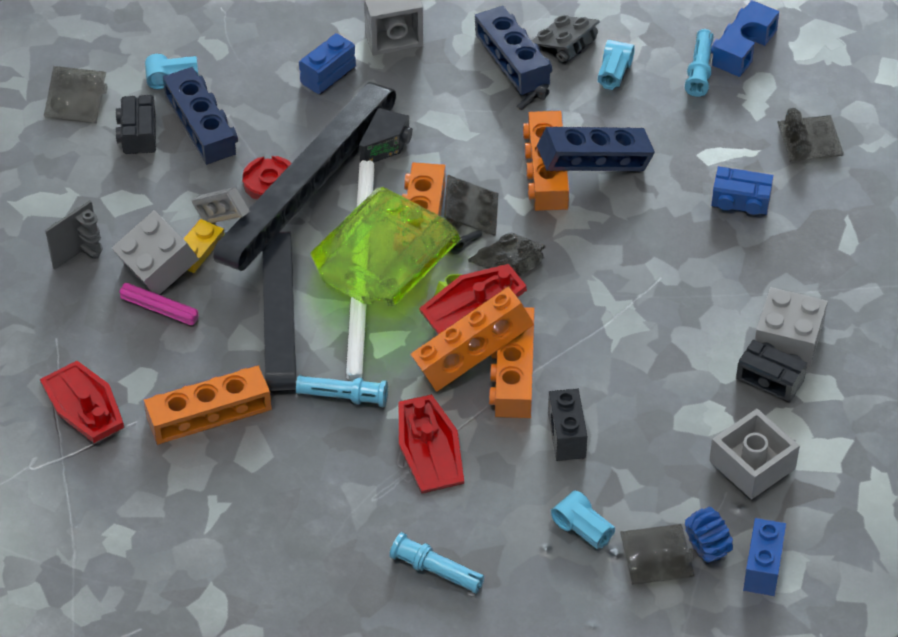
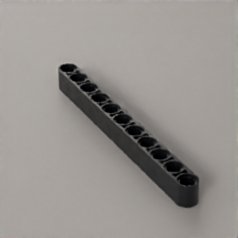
(302, 178)

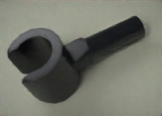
(540, 92)
(465, 239)

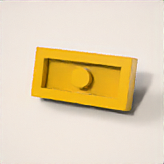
(203, 240)

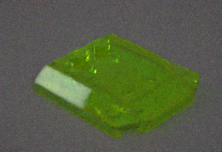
(383, 248)

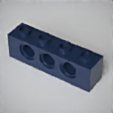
(512, 49)
(200, 116)
(595, 149)

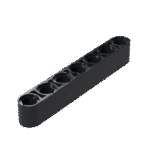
(279, 314)

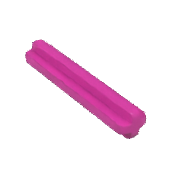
(159, 303)

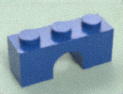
(736, 46)

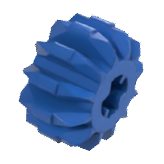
(708, 534)

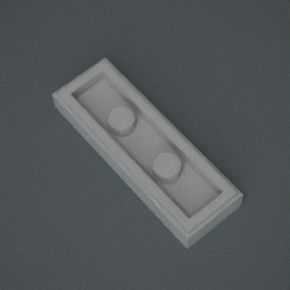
(220, 205)

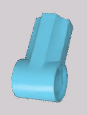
(616, 59)
(159, 66)
(577, 514)

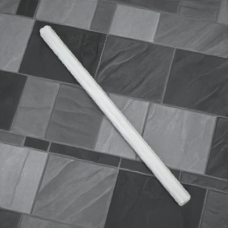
(357, 309)

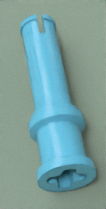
(699, 69)
(356, 390)
(423, 558)

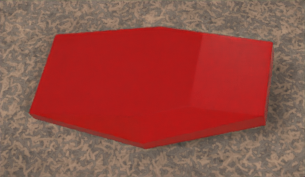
(469, 293)
(83, 401)
(429, 444)

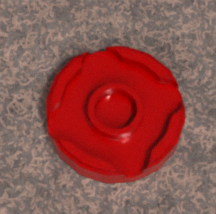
(262, 174)

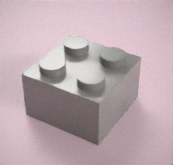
(393, 25)
(155, 253)
(792, 323)
(754, 453)

